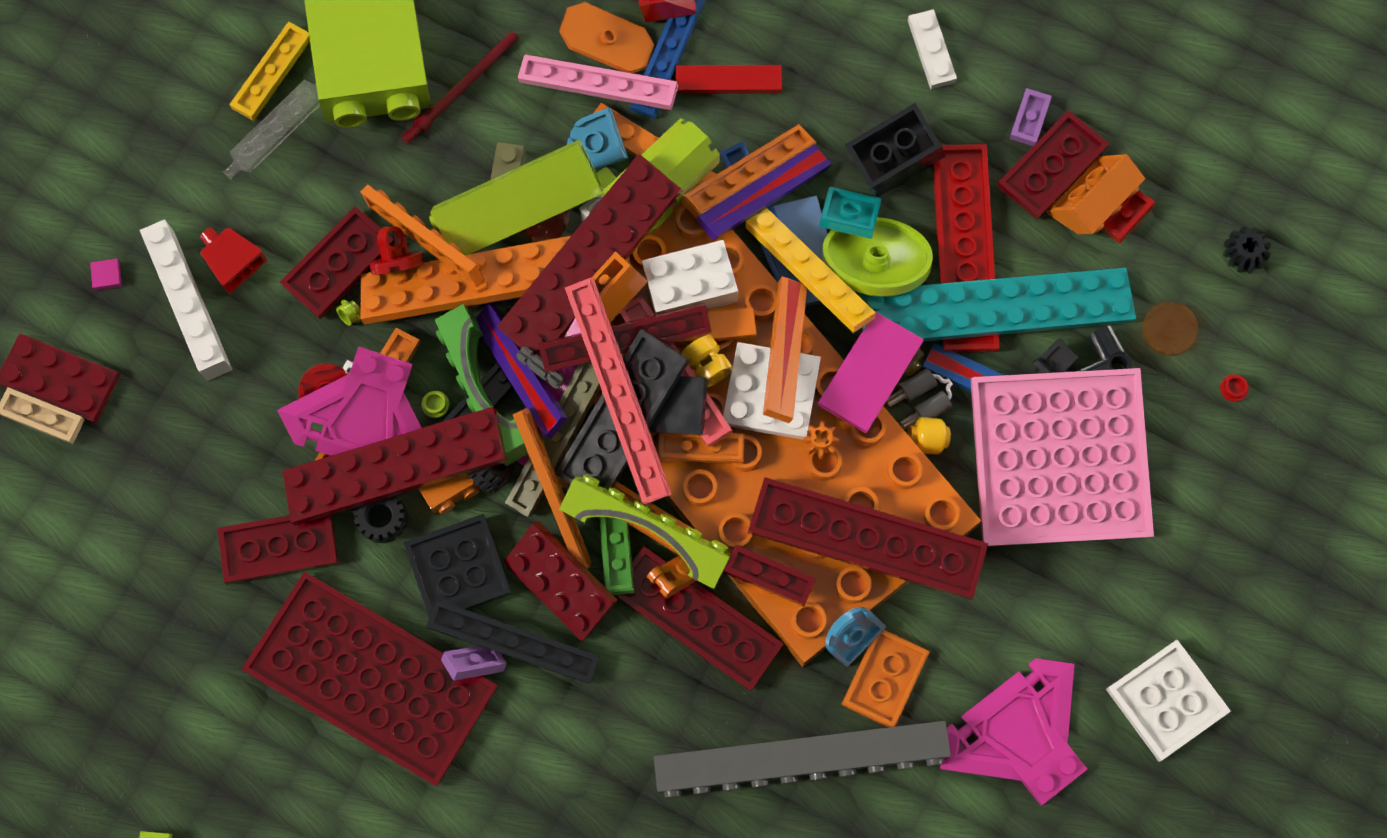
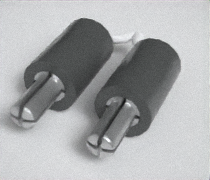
(917, 386)

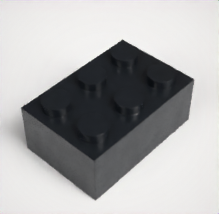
(895, 150)

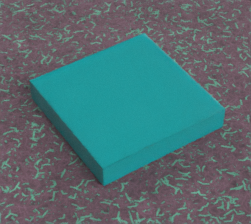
(850, 212)

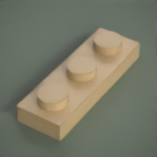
(40, 415)

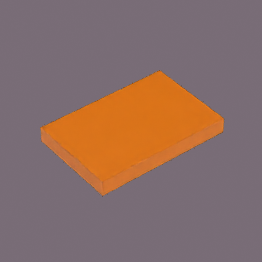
(885, 678)

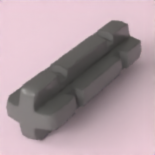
(535, 364)

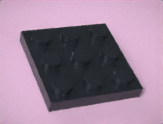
(458, 565)

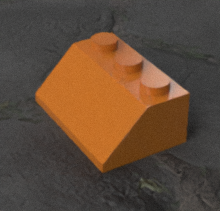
(1097, 194)

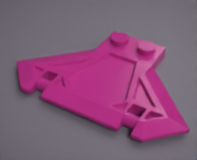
(355, 408)
(1021, 732)

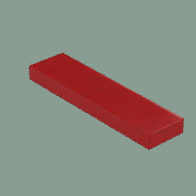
(729, 79)

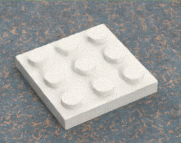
(748, 387)
(1168, 700)

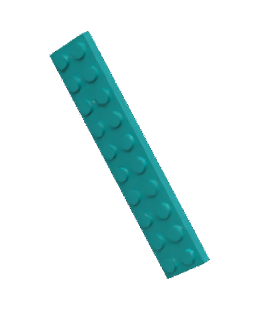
(1010, 305)

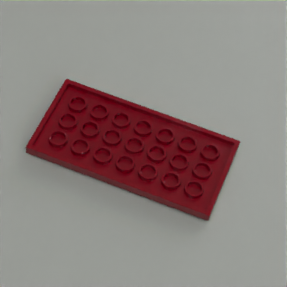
(369, 679)

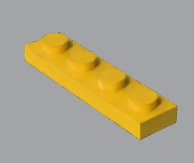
(270, 71)

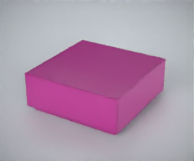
(106, 274)

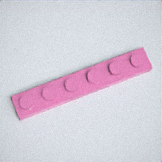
(598, 82)

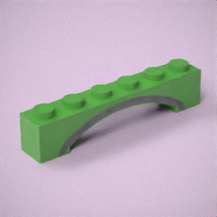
(461, 334)

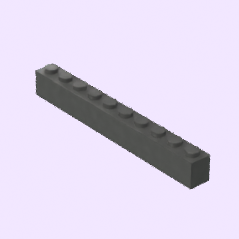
(801, 758)

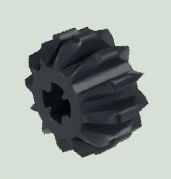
(1250, 241)

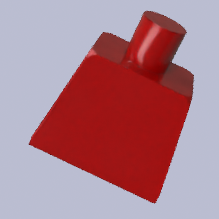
(231, 257)

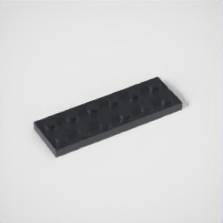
(597, 449)

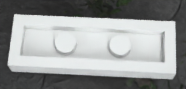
(932, 49)

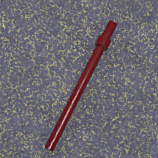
(424, 121)

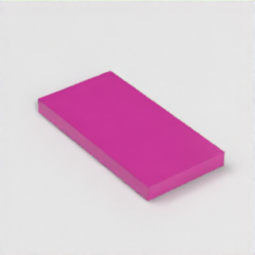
(870, 372)

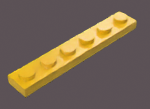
(810, 270)

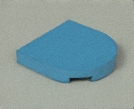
(600, 138)
(853, 634)

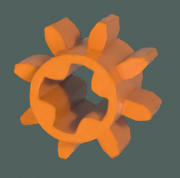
(821, 448)

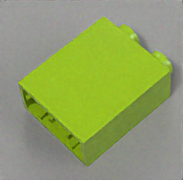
(367, 60)

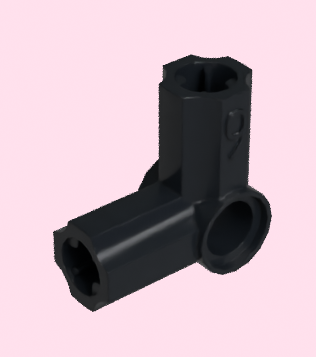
(1108, 350)

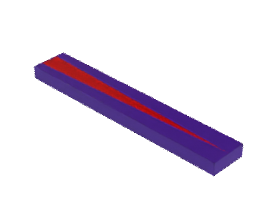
(763, 192)
(528, 385)

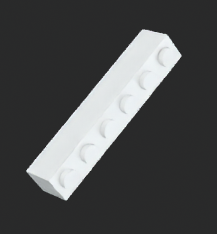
(186, 300)

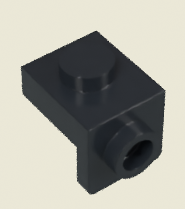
(1056, 358)

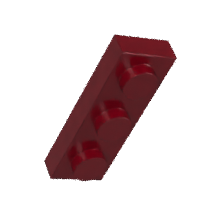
(769, 575)

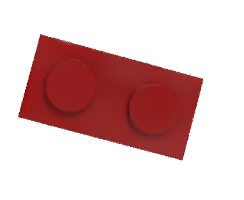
(1132, 212)

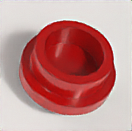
(1234, 388)

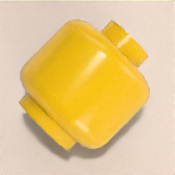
(930, 435)

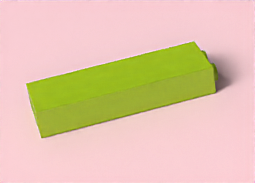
(518, 199)

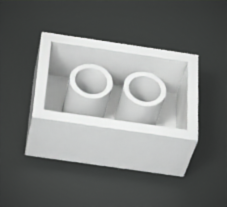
(691, 278)

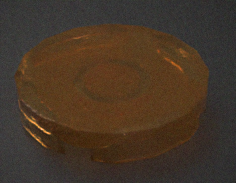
(1169, 328)

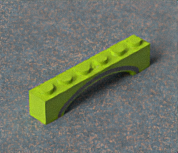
(702, 557)

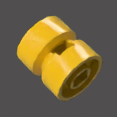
(701, 353)

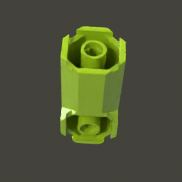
(681, 156)

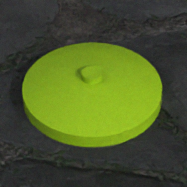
(886, 265)

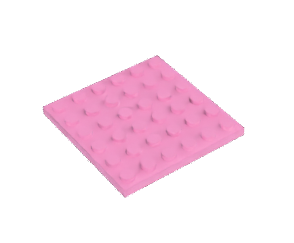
(1061, 457)

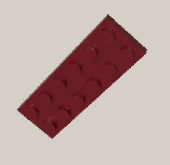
(703, 624)

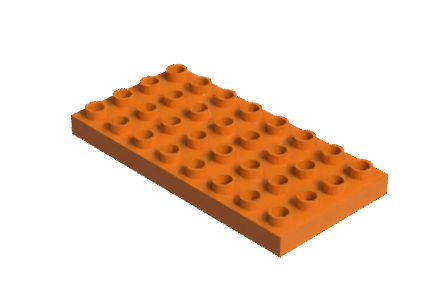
(868, 469)

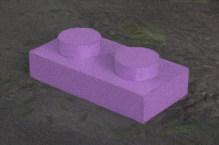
(1030, 117)
(472, 662)

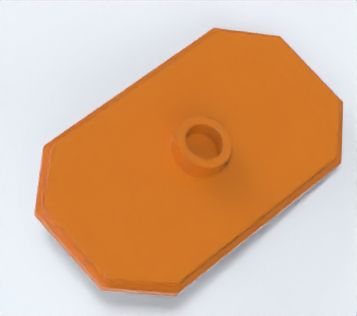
(606, 38)

